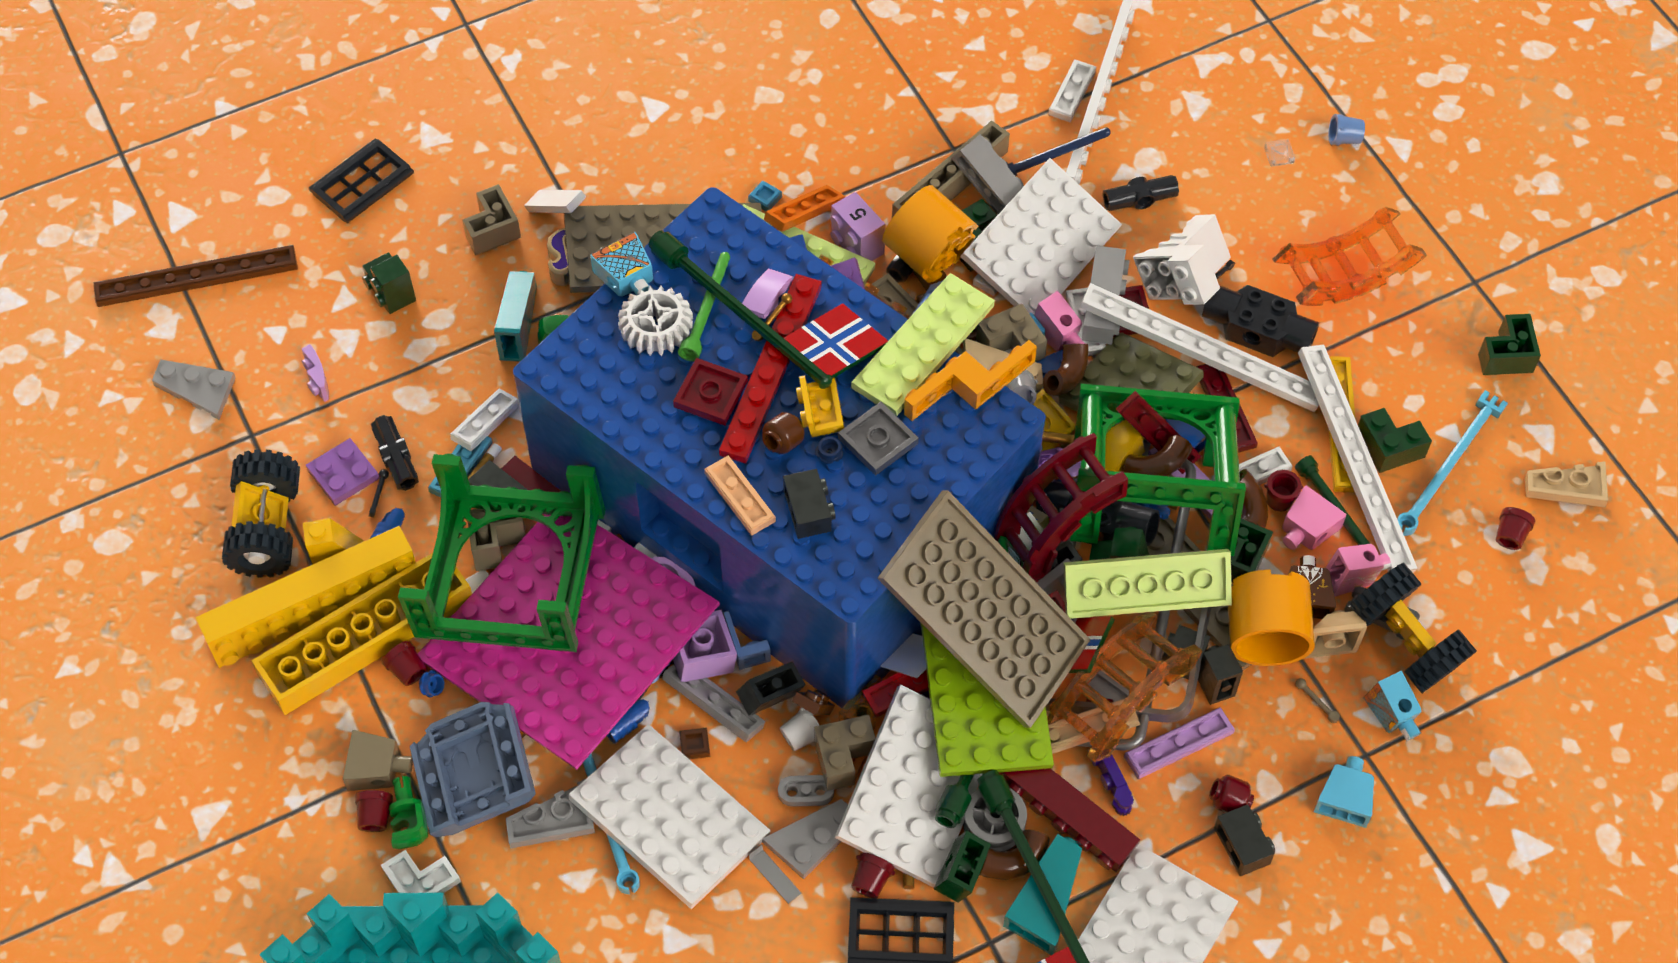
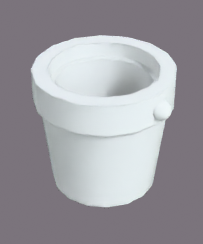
(799, 729)

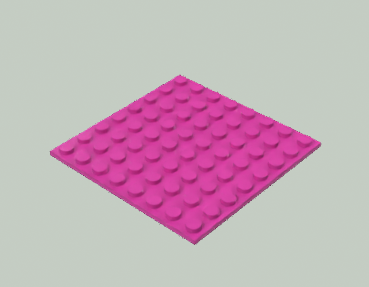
(626, 630)

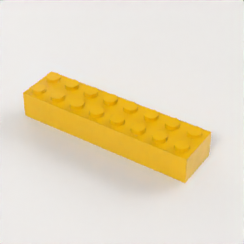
(302, 597)
(347, 639)

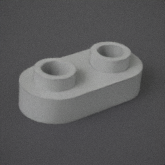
(805, 788)

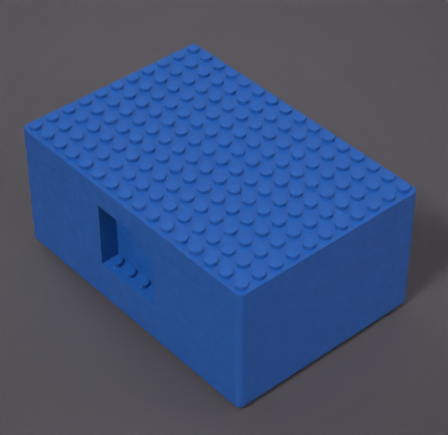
(811, 596)

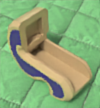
(558, 258)

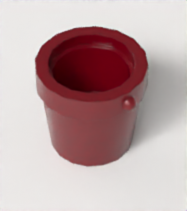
(1282, 489)
(1514, 527)
(405, 663)
(373, 810)
(871, 875)

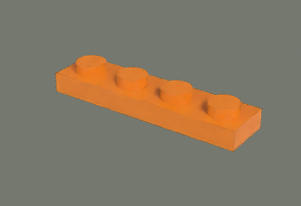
(803, 208)

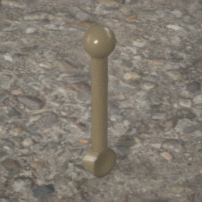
(1333, 716)

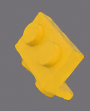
(821, 407)

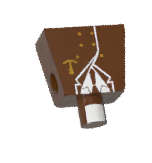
(1320, 585)

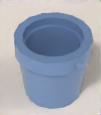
(1345, 130)

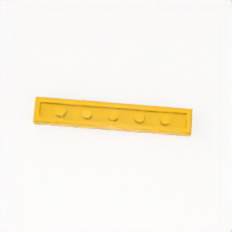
(1340, 478)

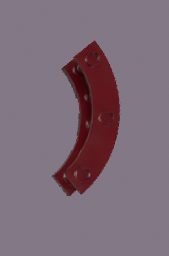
(1063, 524)

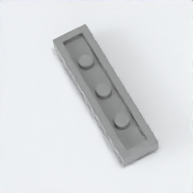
(717, 704)

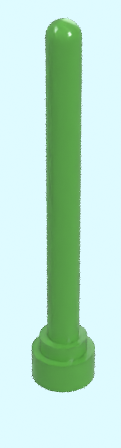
(691, 346)

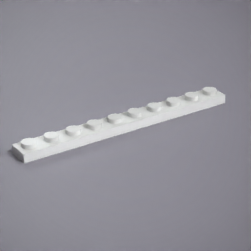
(1102, 86)
(1199, 346)
(1355, 456)

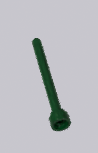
(1308, 468)

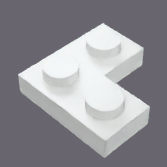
(409, 879)

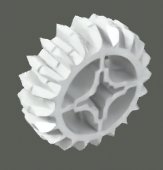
(639, 326)

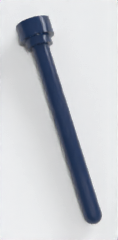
(1059, 150)

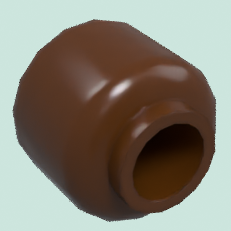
(783, 433)

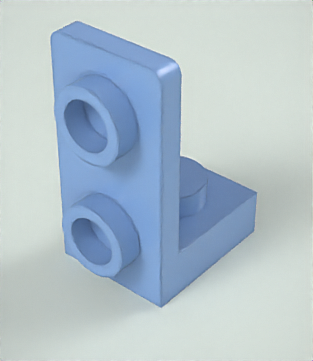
(752, 653)

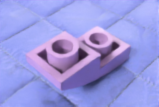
(764, 294)
(315, 372)

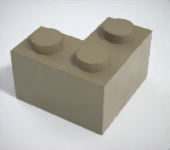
(494, 224)
(1011, 329)
(489, 539)
(839, 744)

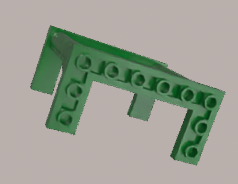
(1209, 414)
(558, 618)

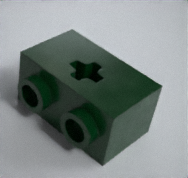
(962, 866)

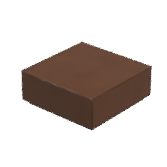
(695, 743)

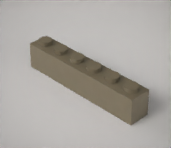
(948, 176)

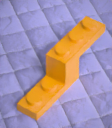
(969, 380)

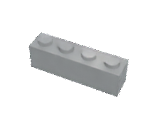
(988, 173)
(1106, 273)

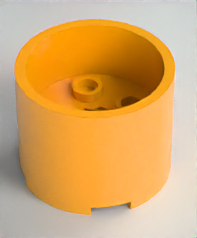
(929, 233)
(1271, 618)

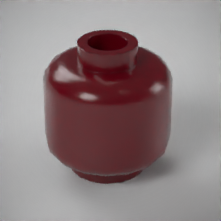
(1230, 793)

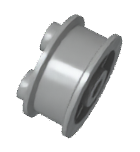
(992, 826)

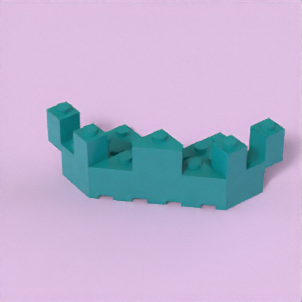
(413, 931)

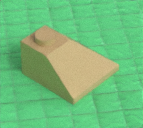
(1338, 634)

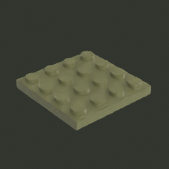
(1138, 366)

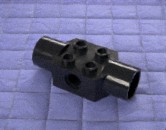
(1260, 320)
(1116, 515)

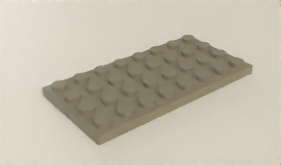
(598, 226)
(984, 608)

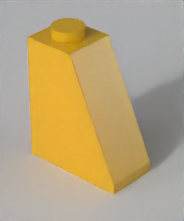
(1121, 442)
(327, 538)

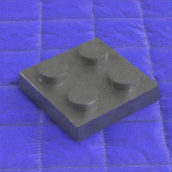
(878, 438)

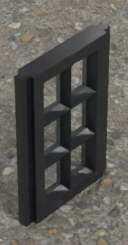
(371, 196)
(900, 908)

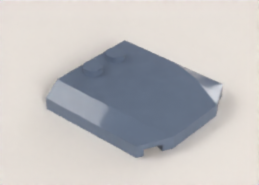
(471, 768)

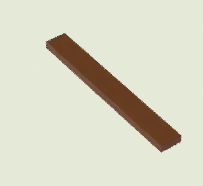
(195, 275)

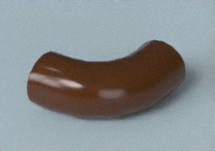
(1070, 371)
(1164, 461)
(1255, 503)
(1011, 863)

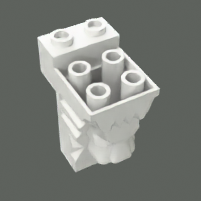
(1185, 263)

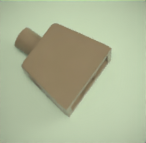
(373, 762)

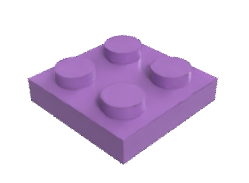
(342, 471)

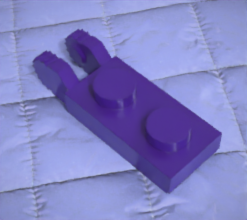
(1114, 780)

